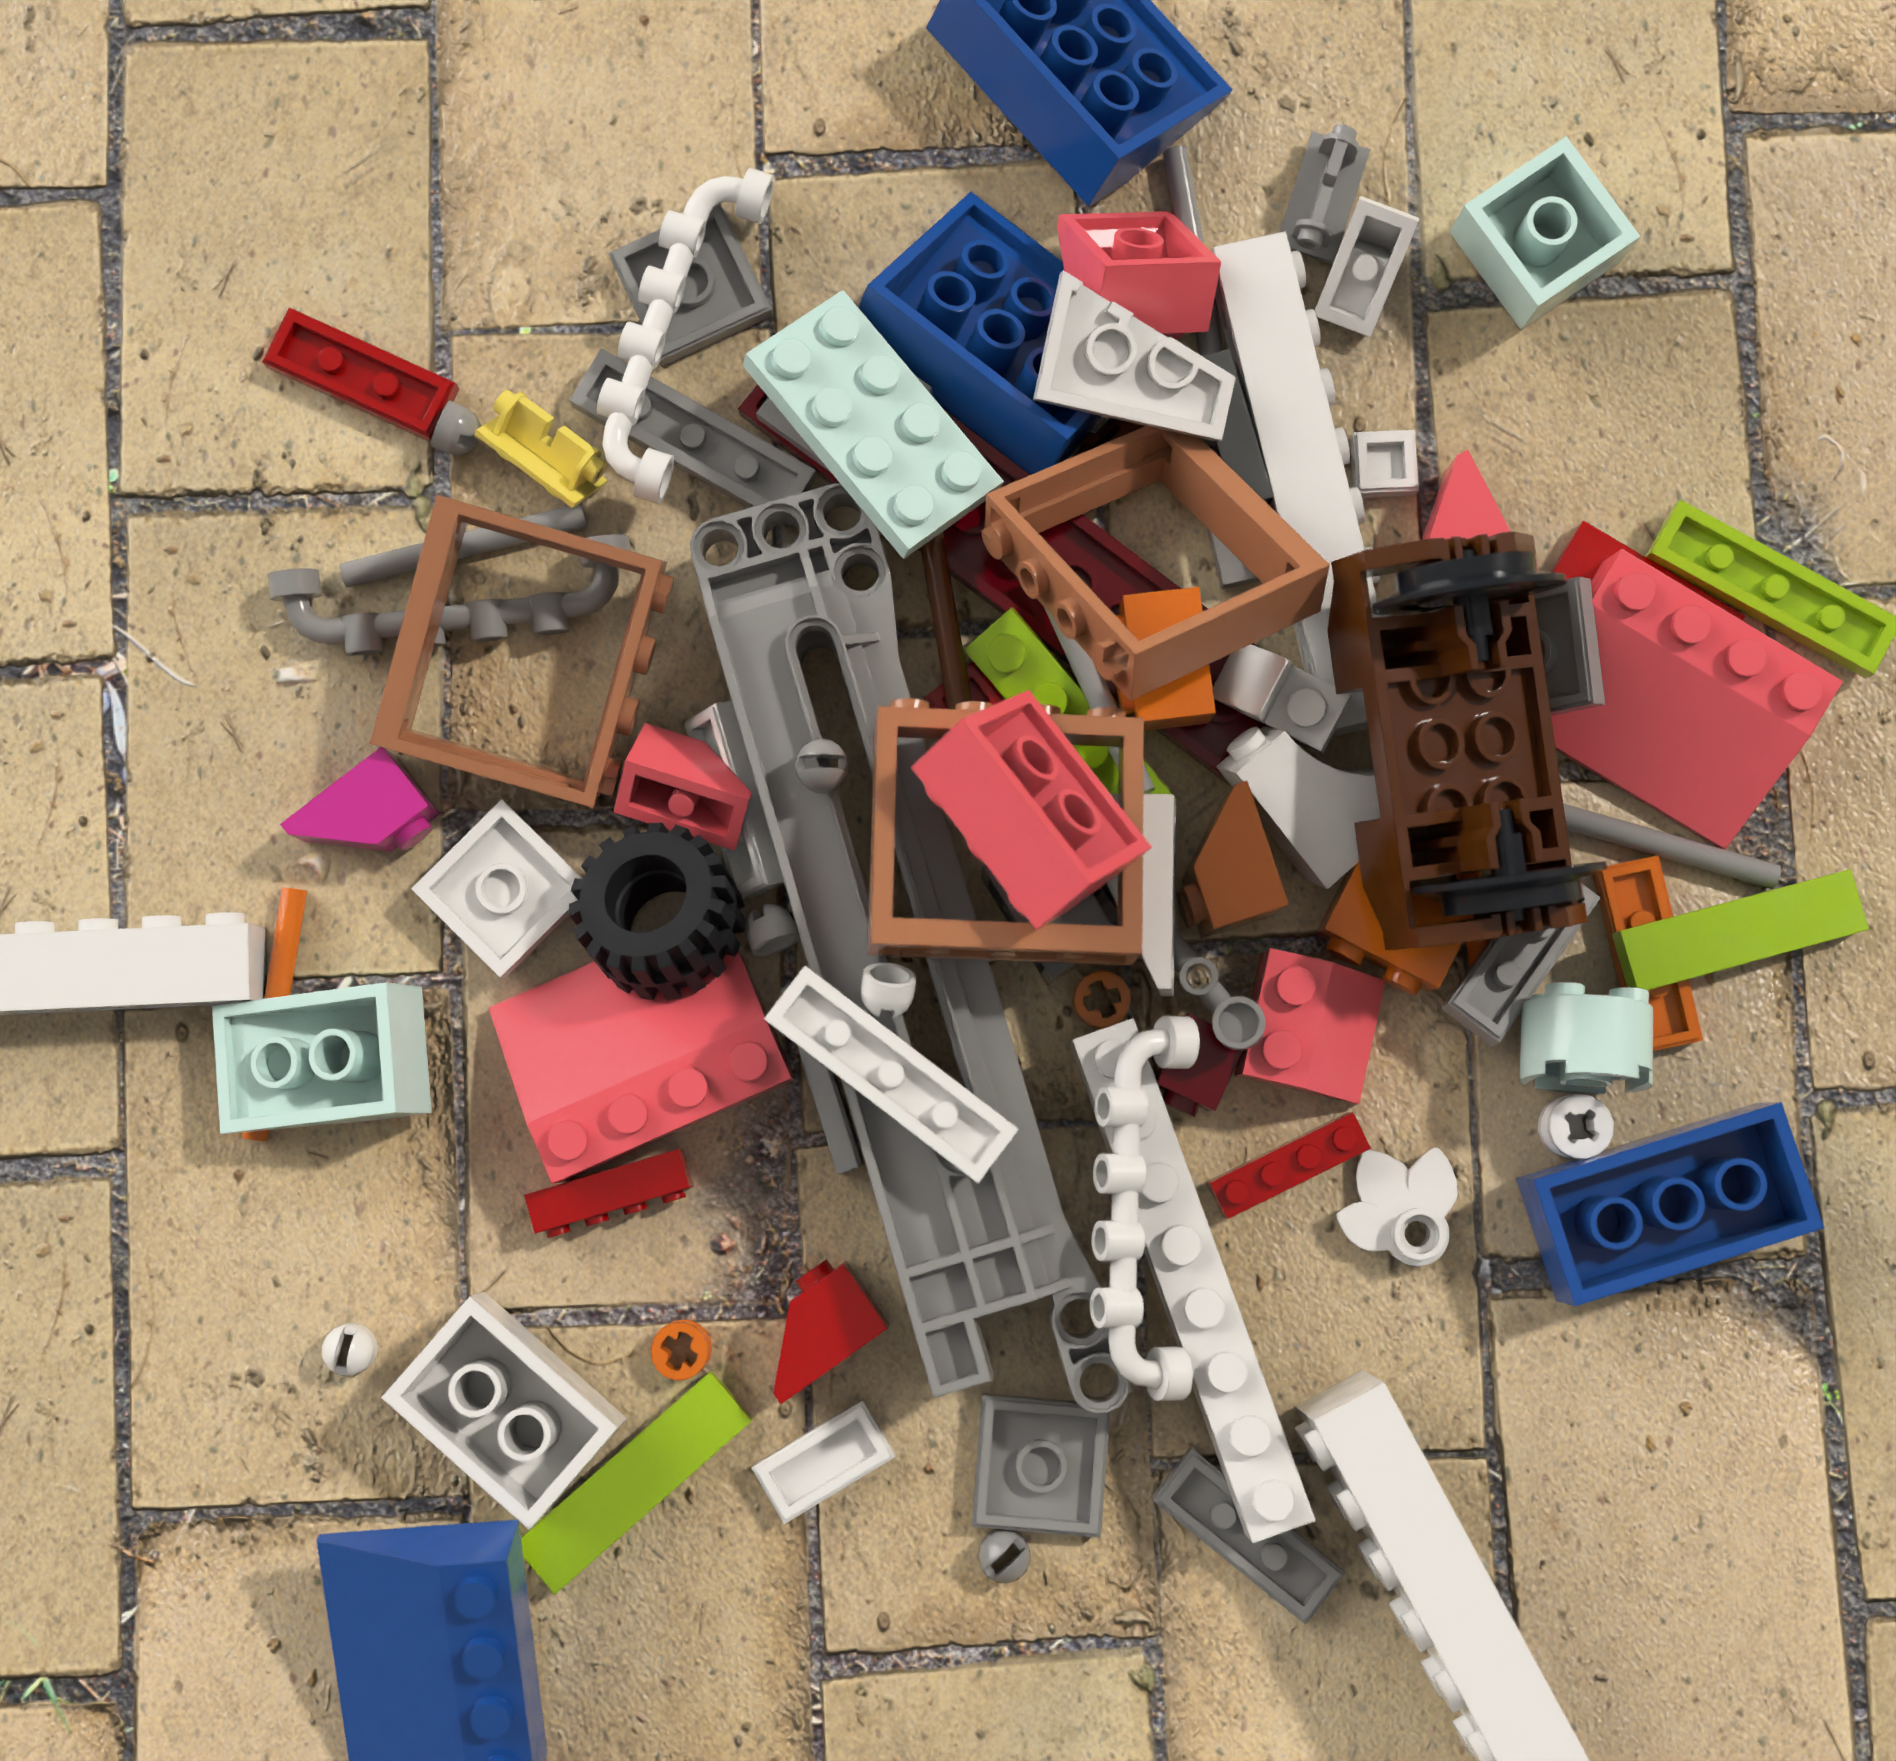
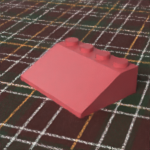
(1694, 702)
(623, 1071)

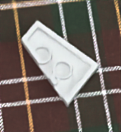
(1124, 370)

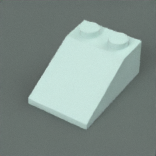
(321, 1058)

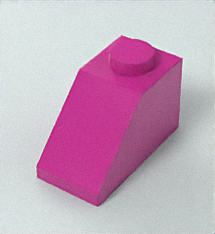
(367, 808)

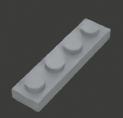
(700, 440)

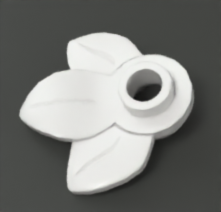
(1396, 1197)

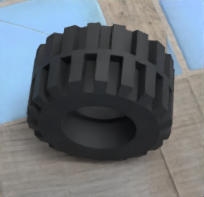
(630, 876)

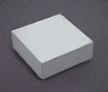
(1384, 463)

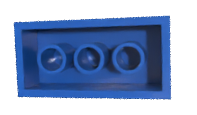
(1669, 1203)

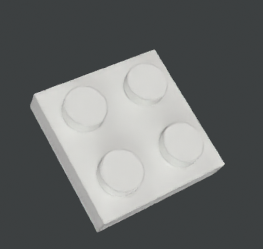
(500, 889)

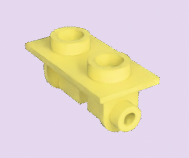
(562, 465)

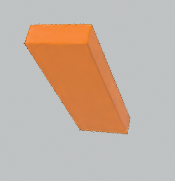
(1631, 897)

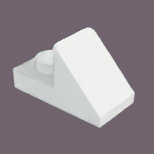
(1365, 266)
(1281, 696)

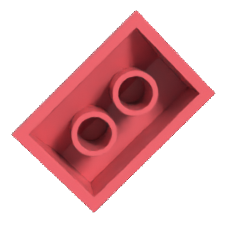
(1030, 807)

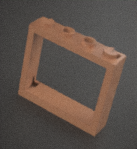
(1259, 537)
(420, 630)
(992, 938)

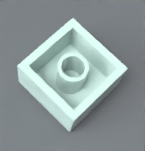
(1543, 233)

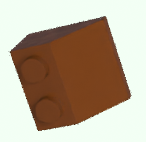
(1232, 870)

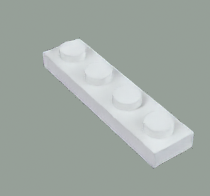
(891, 1074)

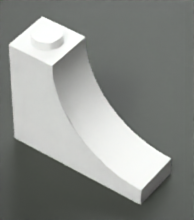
(1303, 801)

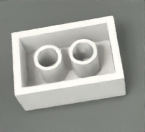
(504, 1408)

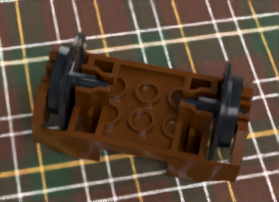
(1457, 738)

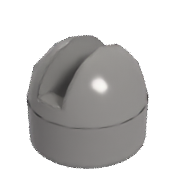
(456, 430)
(821, 778)
(994, 1546)

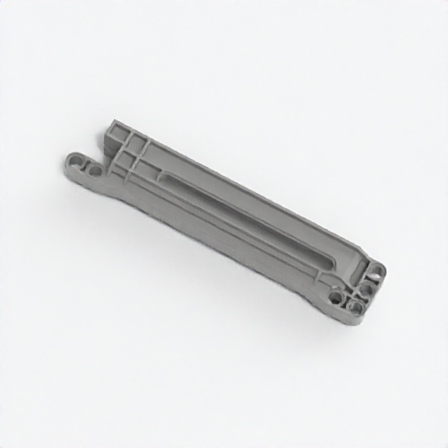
(953, 1240)

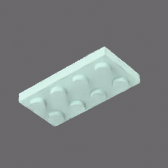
(872, 423)

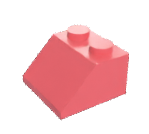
(1144, 265)
(1315, 1025)

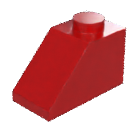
(824, 1326)

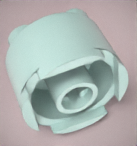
(1587, 1040)

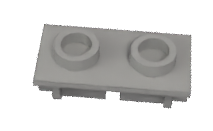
(1325, 193)

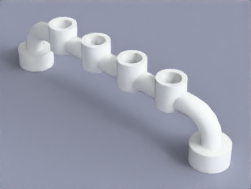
(645, 343)
(1122, 1240)

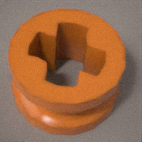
(1108, 982)
(662, 1354)

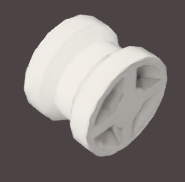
(1563, 1121)

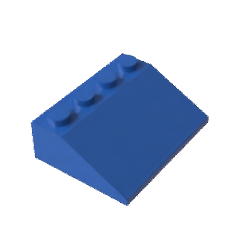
(1084, 80)
(972, 323)
(433, 1643)

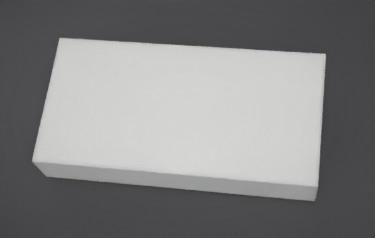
(823, 1461)

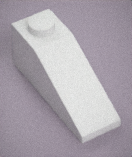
(1158, 889)

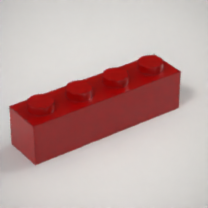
(1288, 1165)
(607, 1191)

